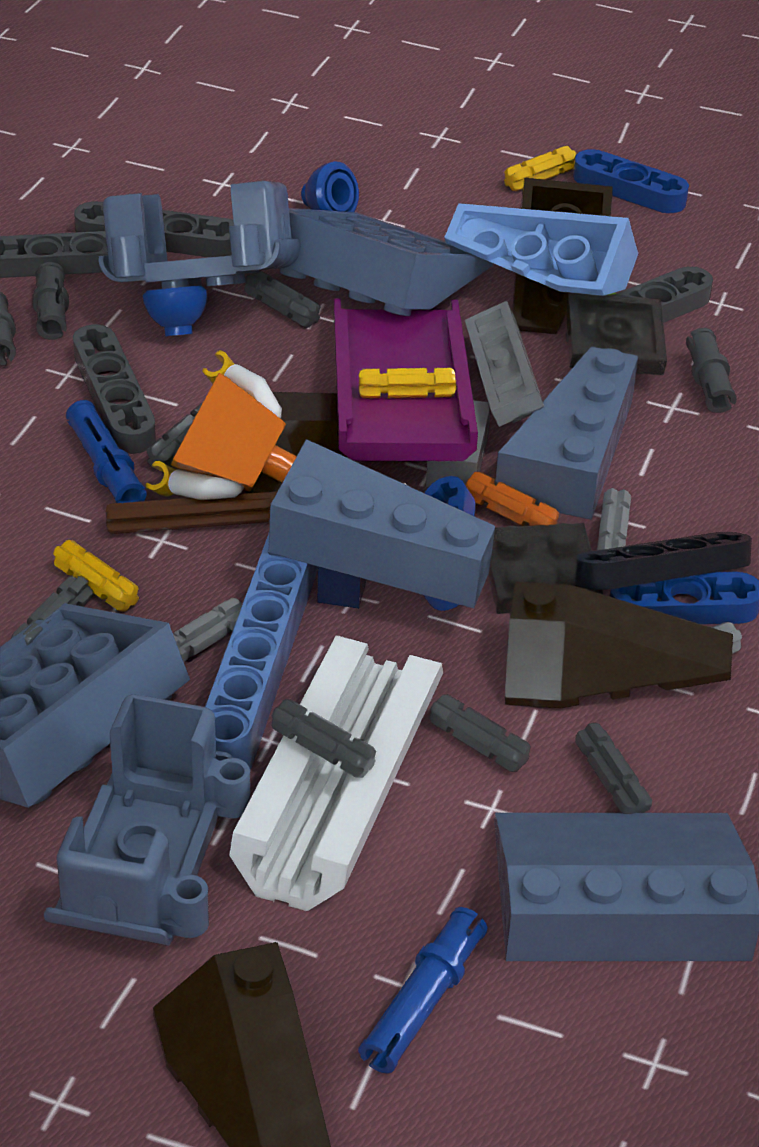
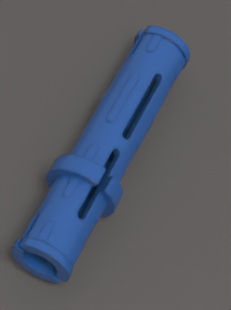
(105, 454)
(437, 968)

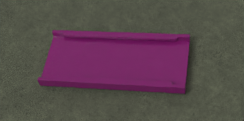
(402, 426)

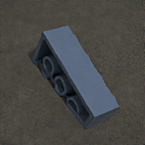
(571, 441)
(377, 529)

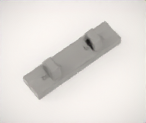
(503, 364)

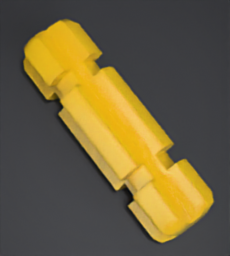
(540, 167)
(407, 383)
(101, 577)

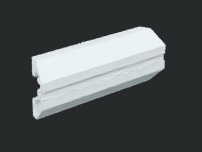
(311, 815)

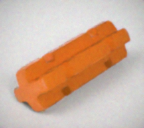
(510, 501)

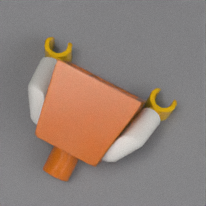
(228, 439)

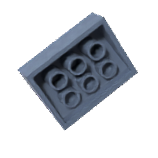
(378, 260)
(69, 688)
(625, 887)

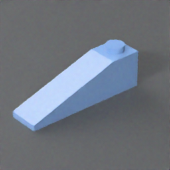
(548, 246)

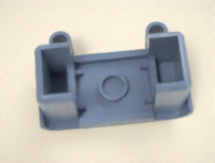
(257, 240)
(150, 826)

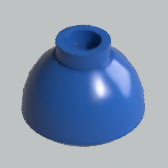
(331, 188)
(176, 307)

